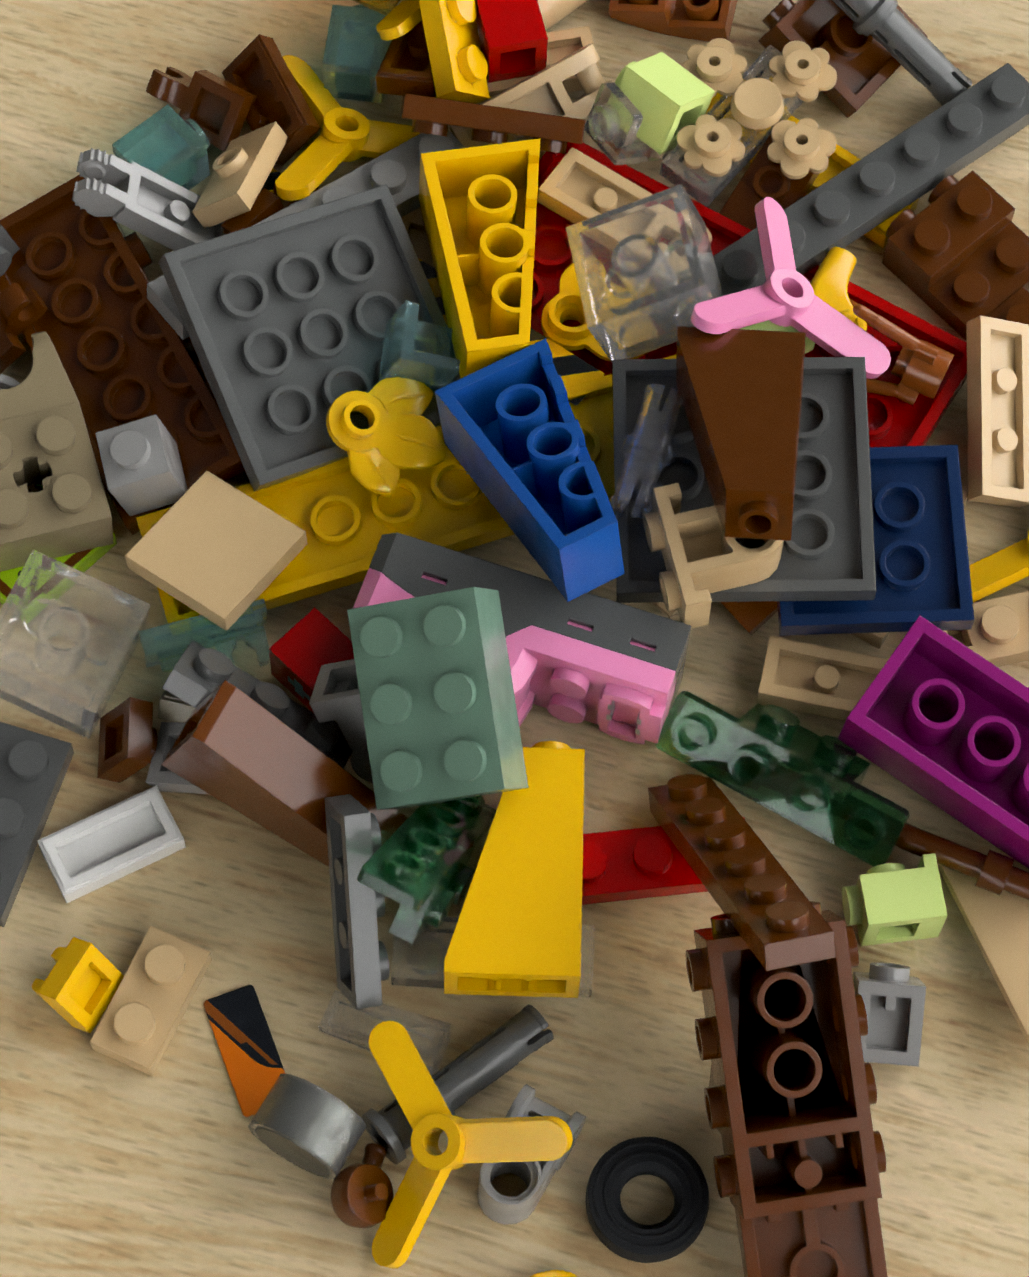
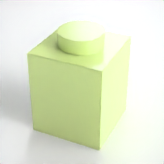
(665, 97)

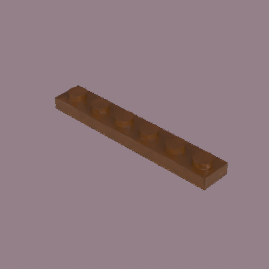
(741, 873)

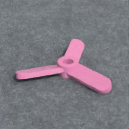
(789, 301)

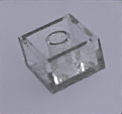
(643, 271)
(66, 642)

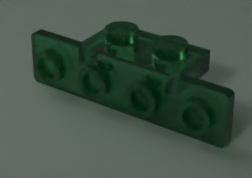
(786, 771)
(427, 863)

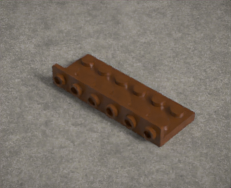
(111, 337)

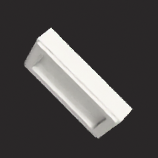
(111, 844)

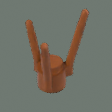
(918, 364)

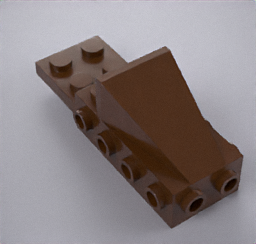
(791, 1105)

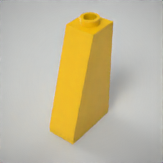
(525, 898)

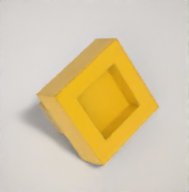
(79, 984)

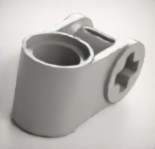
(534, 1173)

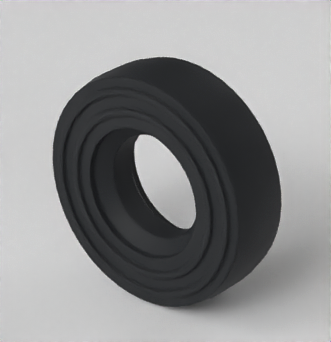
(655, 1158)

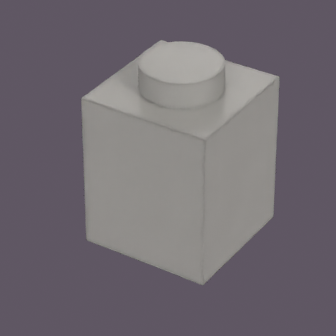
(142, 465)

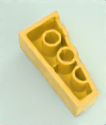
(482, 244)

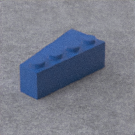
(532, 463)

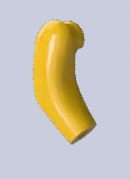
(832, 281)

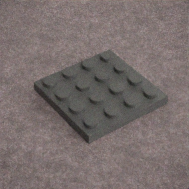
(296, 320)
(832, 514)

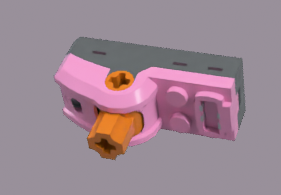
(572, 657)

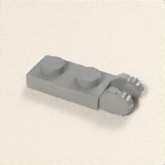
(140, 201)

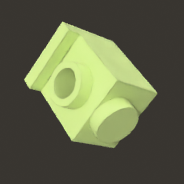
(896, 903)

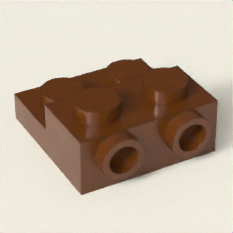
(858, 60)
(960, 251)

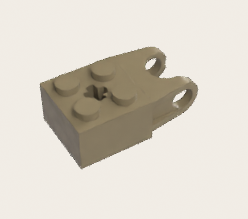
(48, 446)

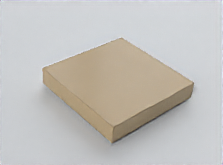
(216, 550)

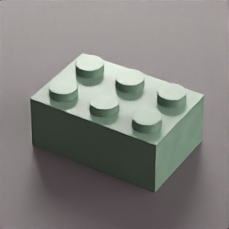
(437, 698)

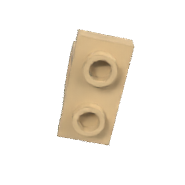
(700, 556)

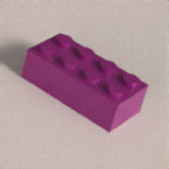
(951, 734)

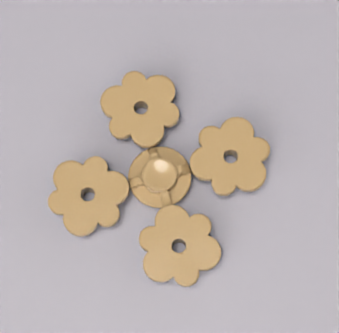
(758, 106)

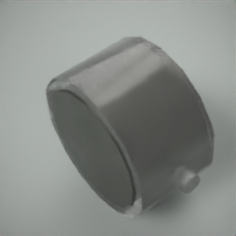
(307, 1126)

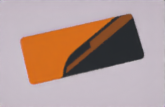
(245, 1045)

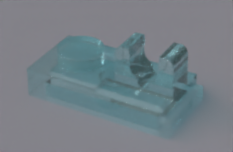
(168, 642)

